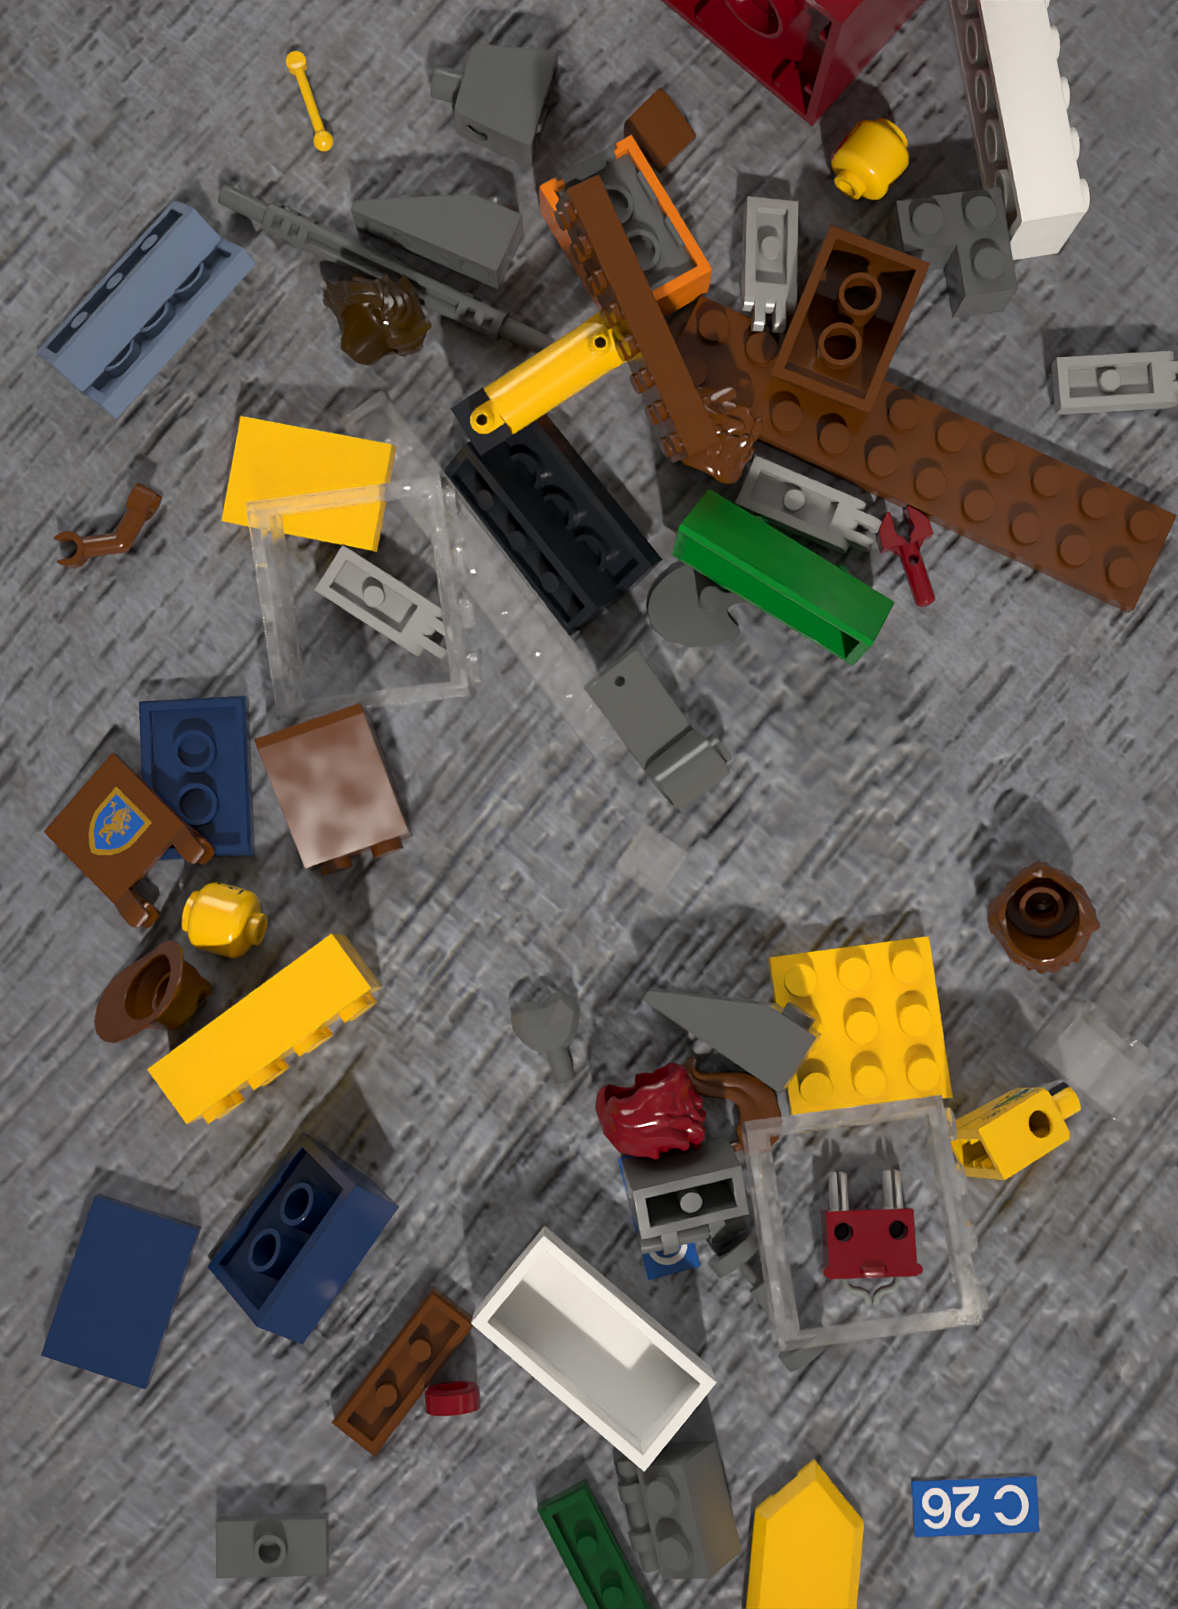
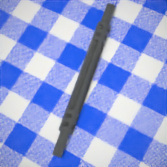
(374, 264)

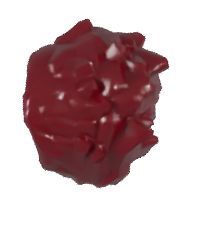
(653, 1113)

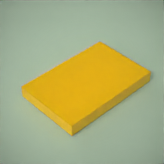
(295, 460)

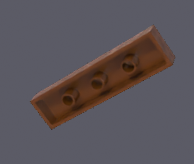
(634, 319)

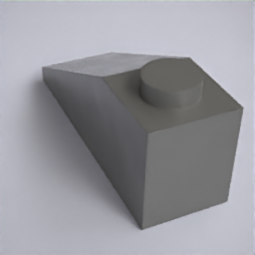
(450, 230)
(752, 1033)

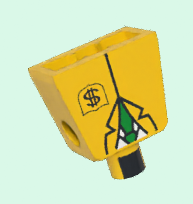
(1014, 1130)

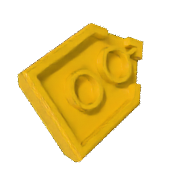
(805, 1547)

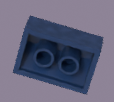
(301, 1239)

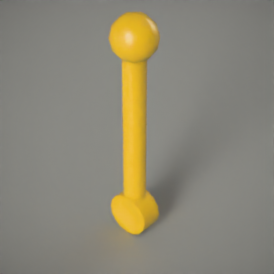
(297, 66)

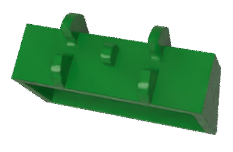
(781, 577)

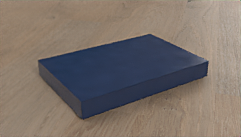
(201, 767)
(121, 1291)

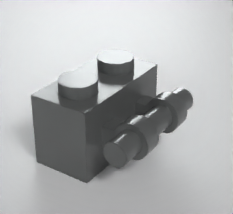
(686, 1196)
(680, 1511)

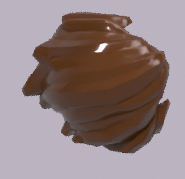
(736, 431)
(1043, 918)

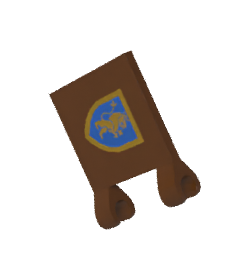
(119, 832)

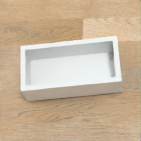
(594, 1348)

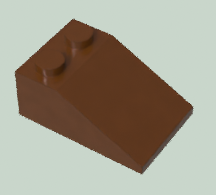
(849, 319)

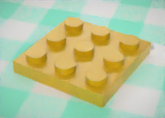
(875, 1023)

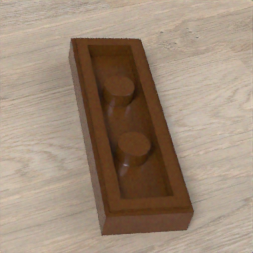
(403, 1371)

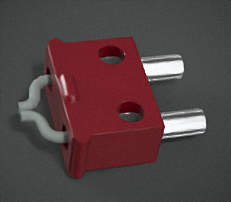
(868, 1246)

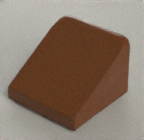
(659, 130)

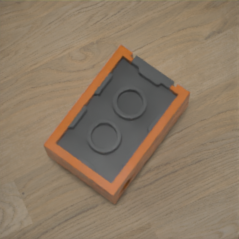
(649, 218)

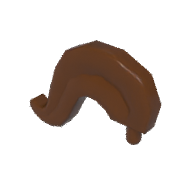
(753, 1097)

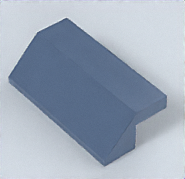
(146, 308)

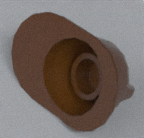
(150, 994)

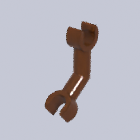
(140, 508)

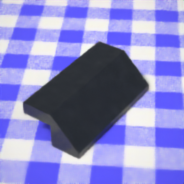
(555, 522)

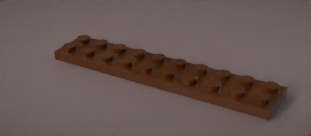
(939, 465)

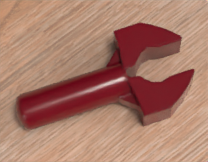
(909, 552)

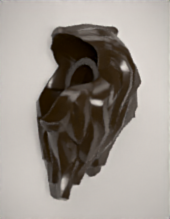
(377, 317)

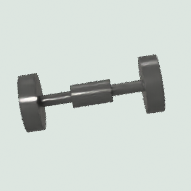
(735, 1256)

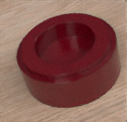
(452, 1398)

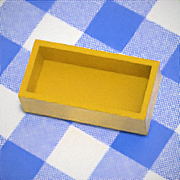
(266, 1027)

